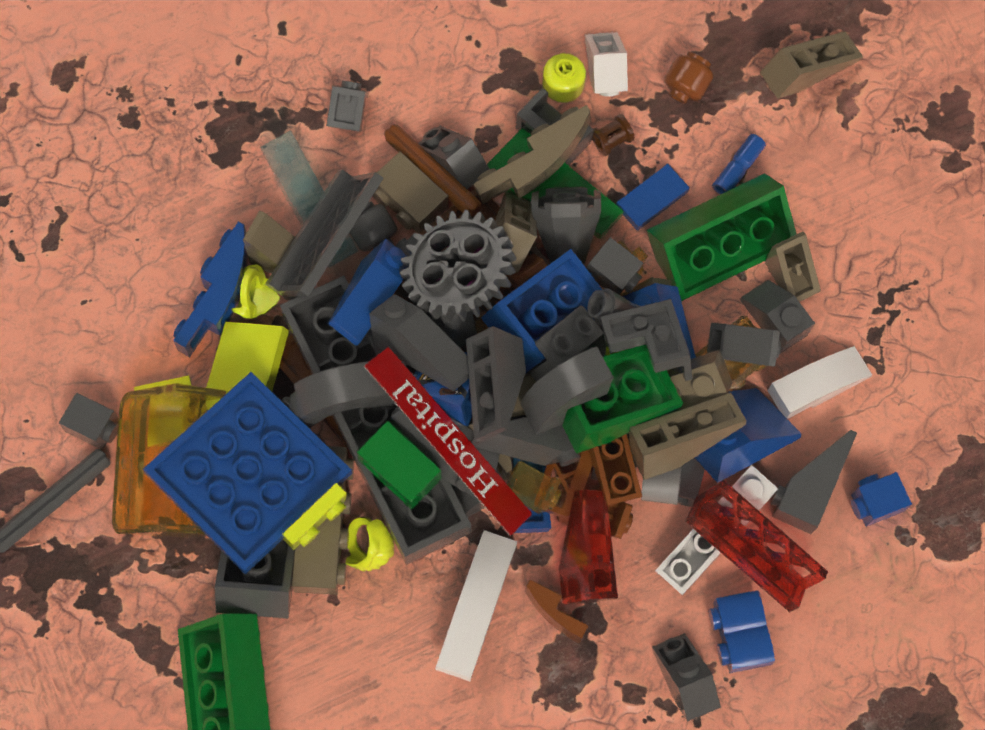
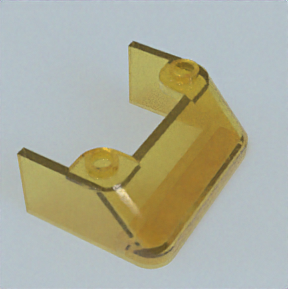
(146, 427)

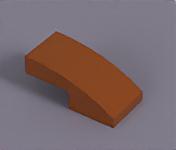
(546, 603)

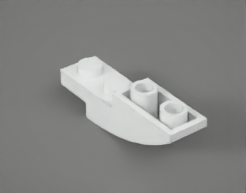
(694, 552)

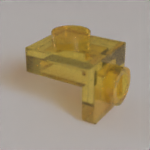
(534, 487)

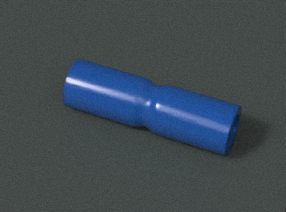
(741, 162)

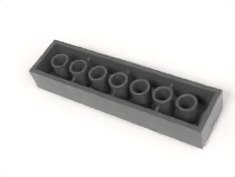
(439, 515)

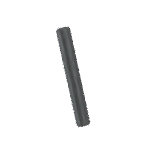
(52, 498)

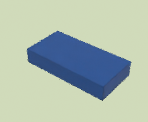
(652, 197)

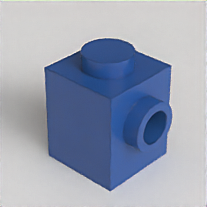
(879, 498)

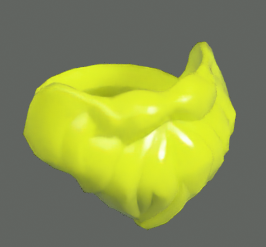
(254, 294)
(380, 545)

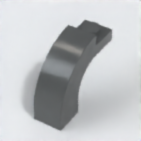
(335, 392)

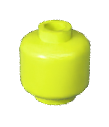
(564, 77)

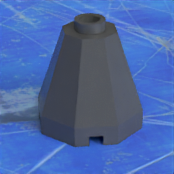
(566, 220)

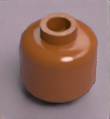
(688, 77)

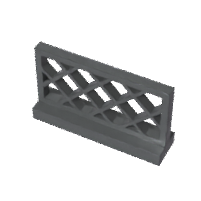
(323, 234)

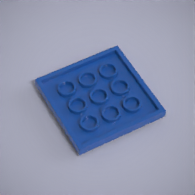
(247, 471)

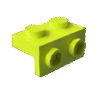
(305, 528)

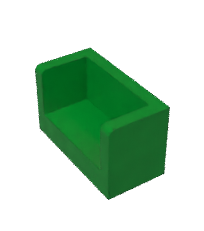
(399, 465)

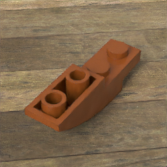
(616, 471)

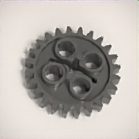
(458, 266)

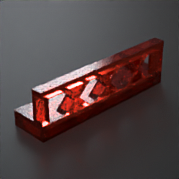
(749, 547)

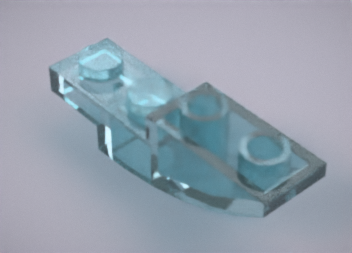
(299, 183)

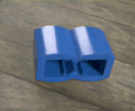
(743, 632)

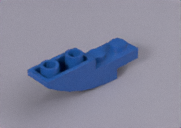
(223, 280)

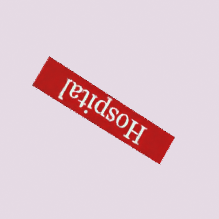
(448, 440)

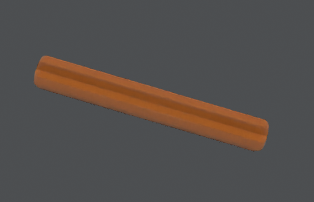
(431, 168)

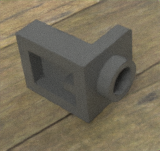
(347, 106)

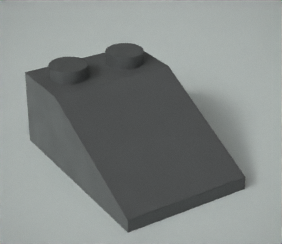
(262, 590)

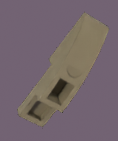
(548, 151)

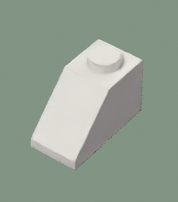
(607, 63)

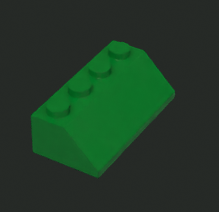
(722, 235)
(224, 674)

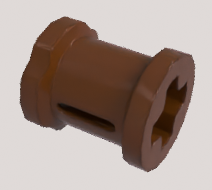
(602, 138)

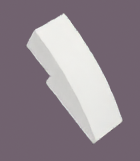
(818, 382)

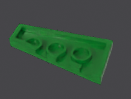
(563, 177)

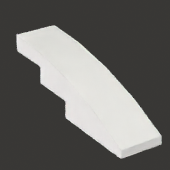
(476, 606)

